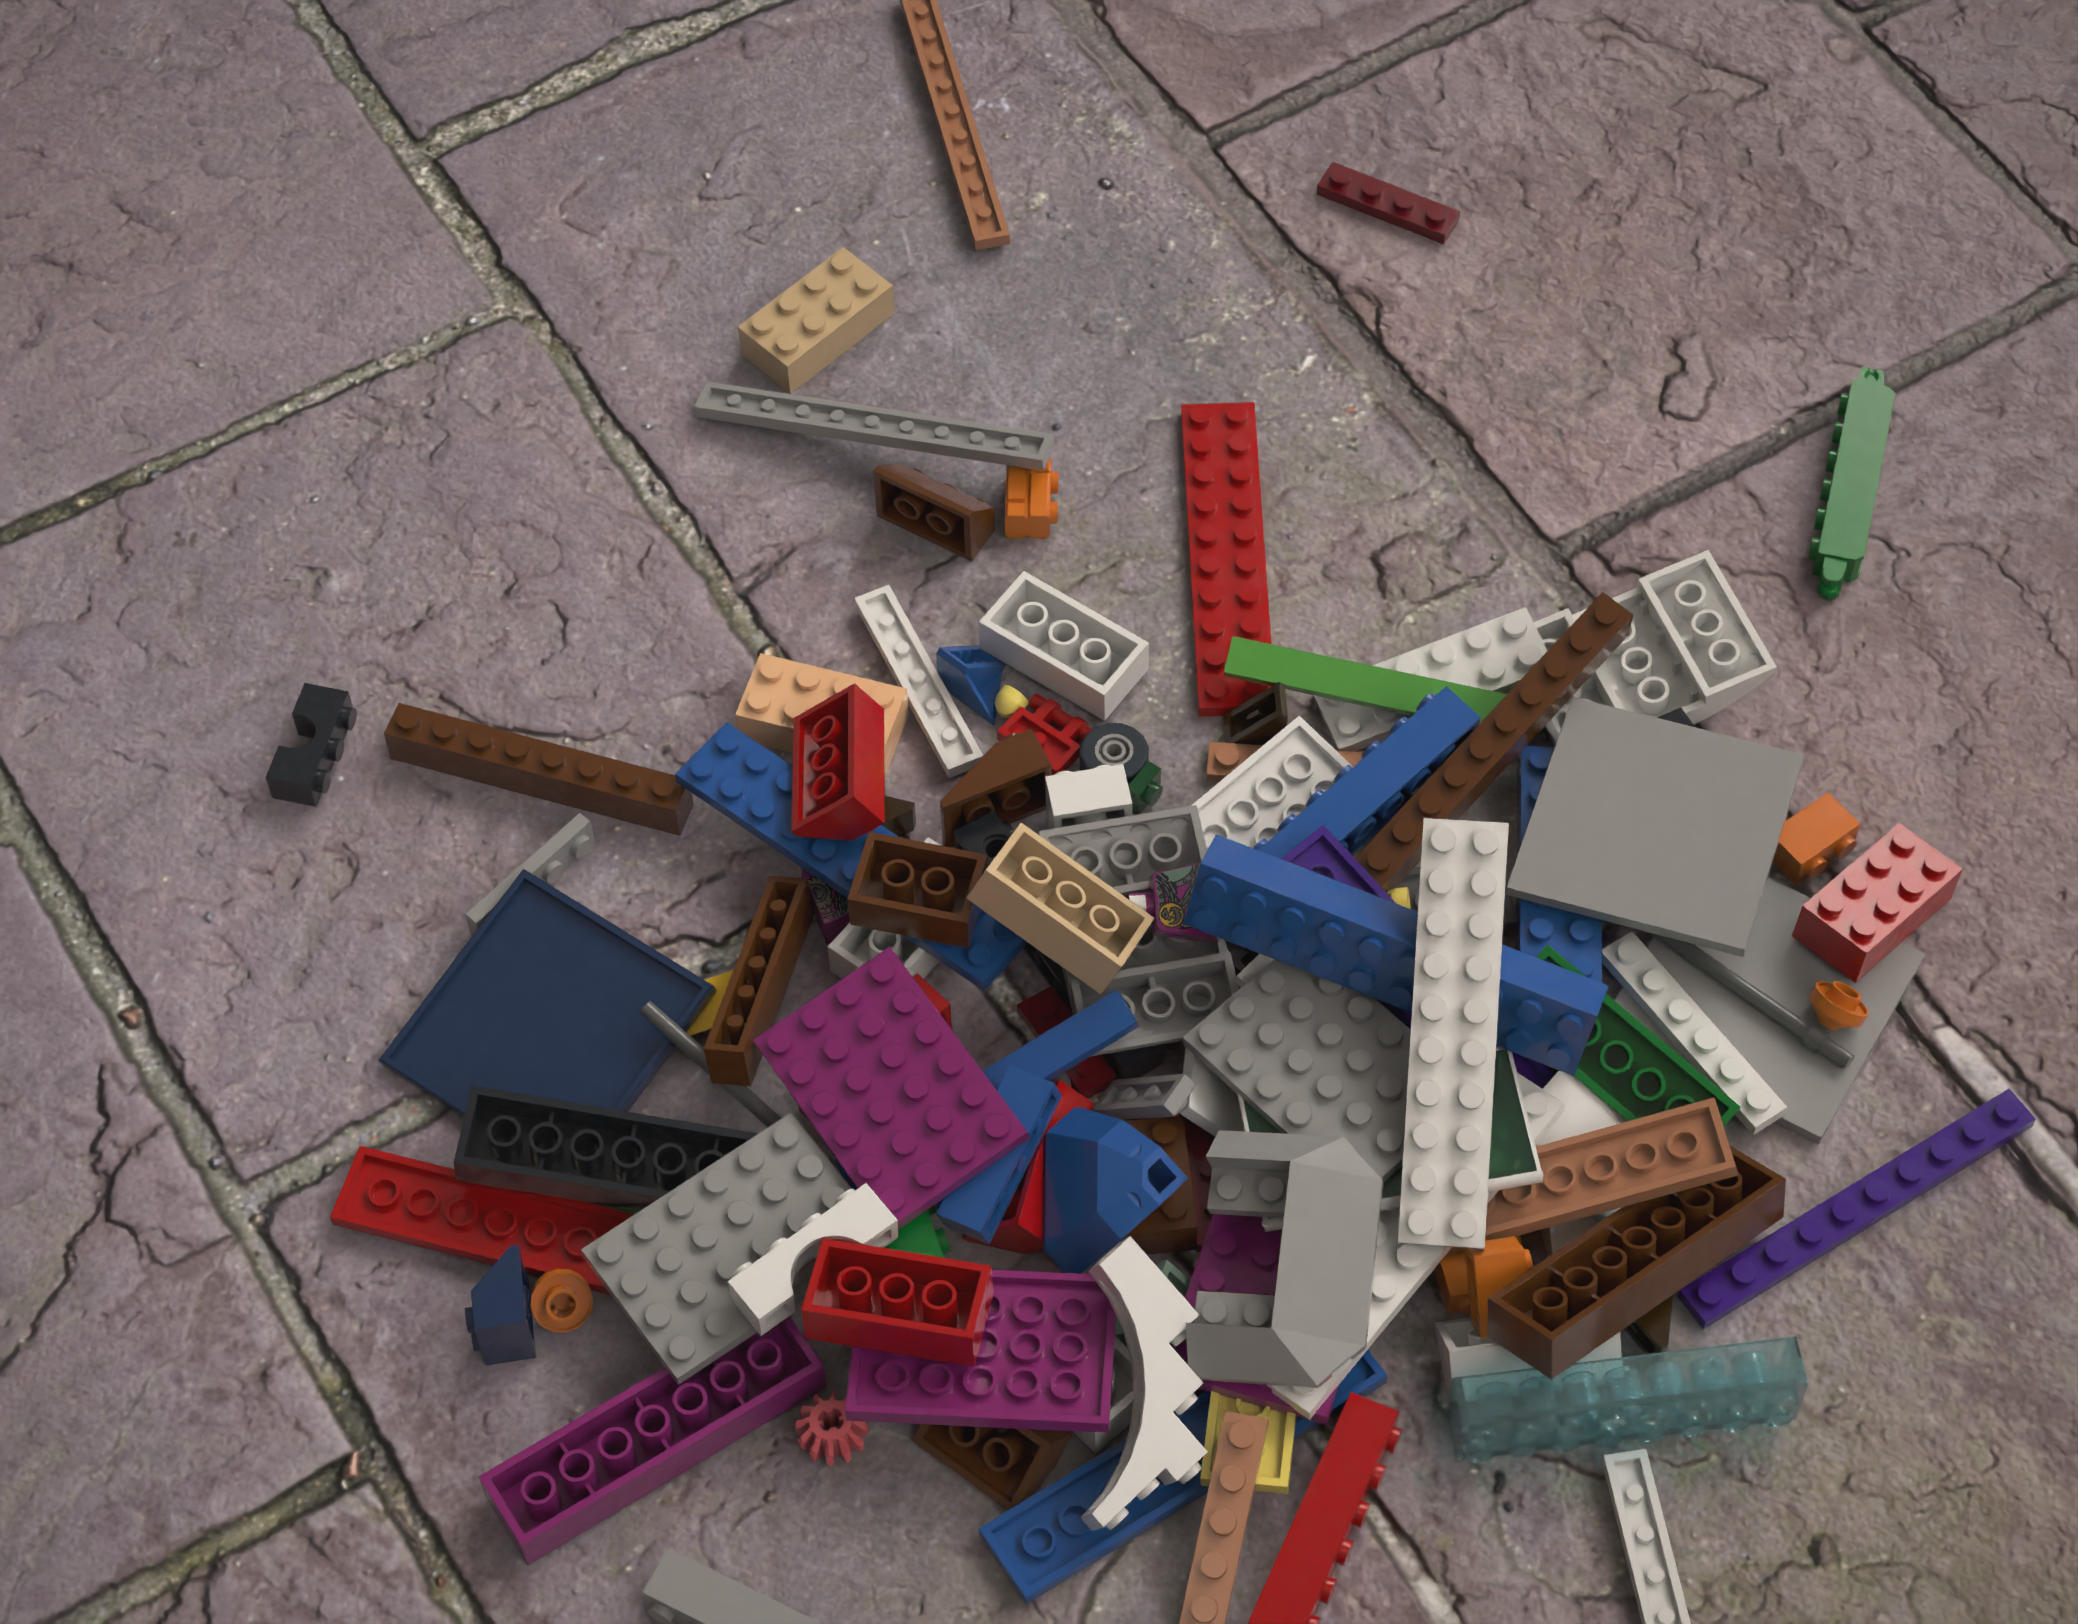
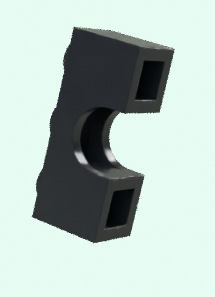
(305, 772)

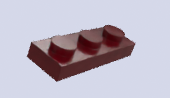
(1046, 1011)

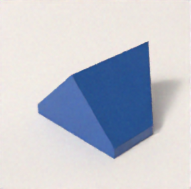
(971, 677)

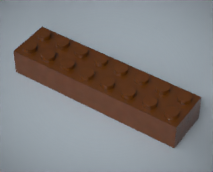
(1630, 1266)

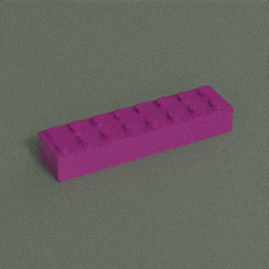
(647, 1439)

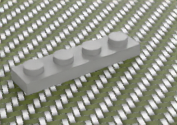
(546, 863)

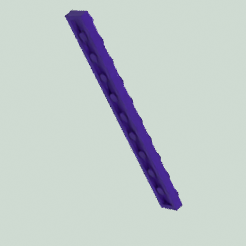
(1855, 1208)

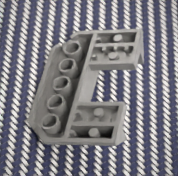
(1323, 1267)

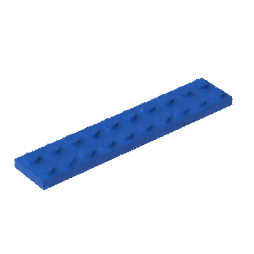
(756, 793)
(1049, 1542)

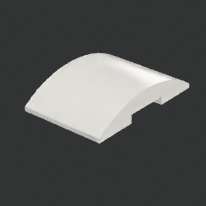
(1682, 650)

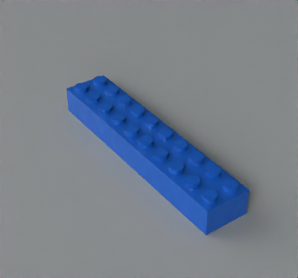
(1372, 948)

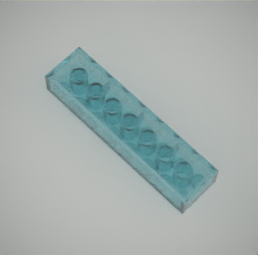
(1627, 1399)

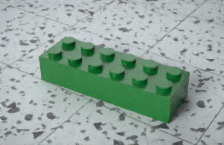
(1635, 1067)

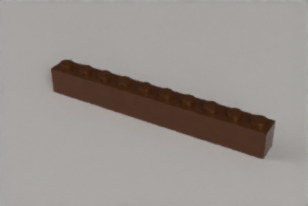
(1498, 738)

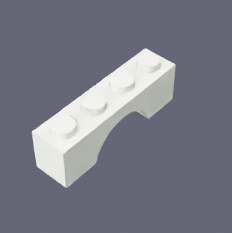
(766, 1287)

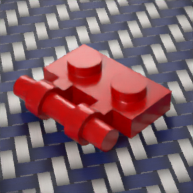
(1057, 745)

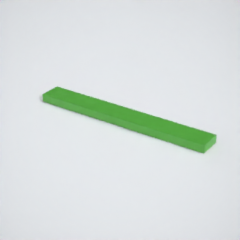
(1345, 679)

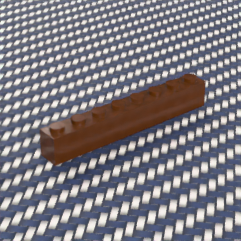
(538, 768)

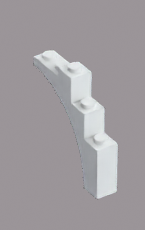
(1157, 1442)

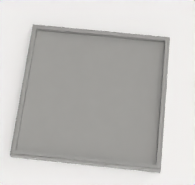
(1656, 826)
(1787, 972)

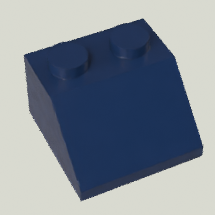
(502, 1312)

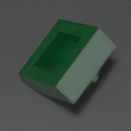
(1145, 788)

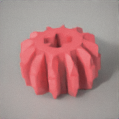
(834, 1441)

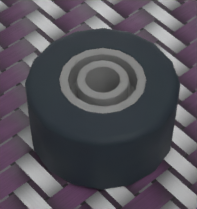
(1112, 746)

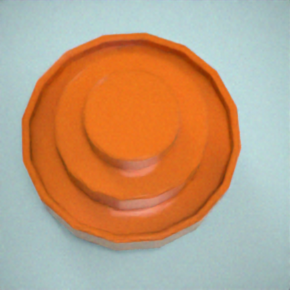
(1837, 1005)
(561, 1300)

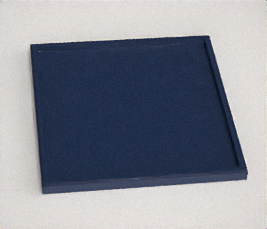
(546, 1008)

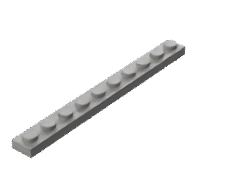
(875, 425)

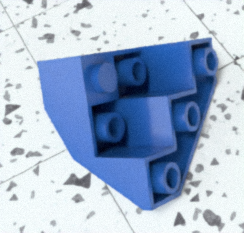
(1099, 1185)

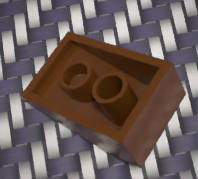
(1003, 780)

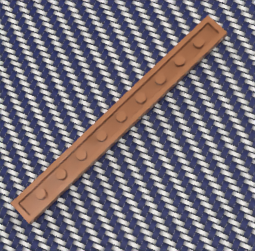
(956, 124)

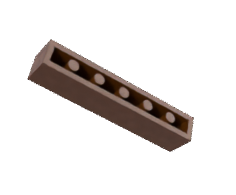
(759, 980)

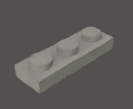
(1146, 1097)

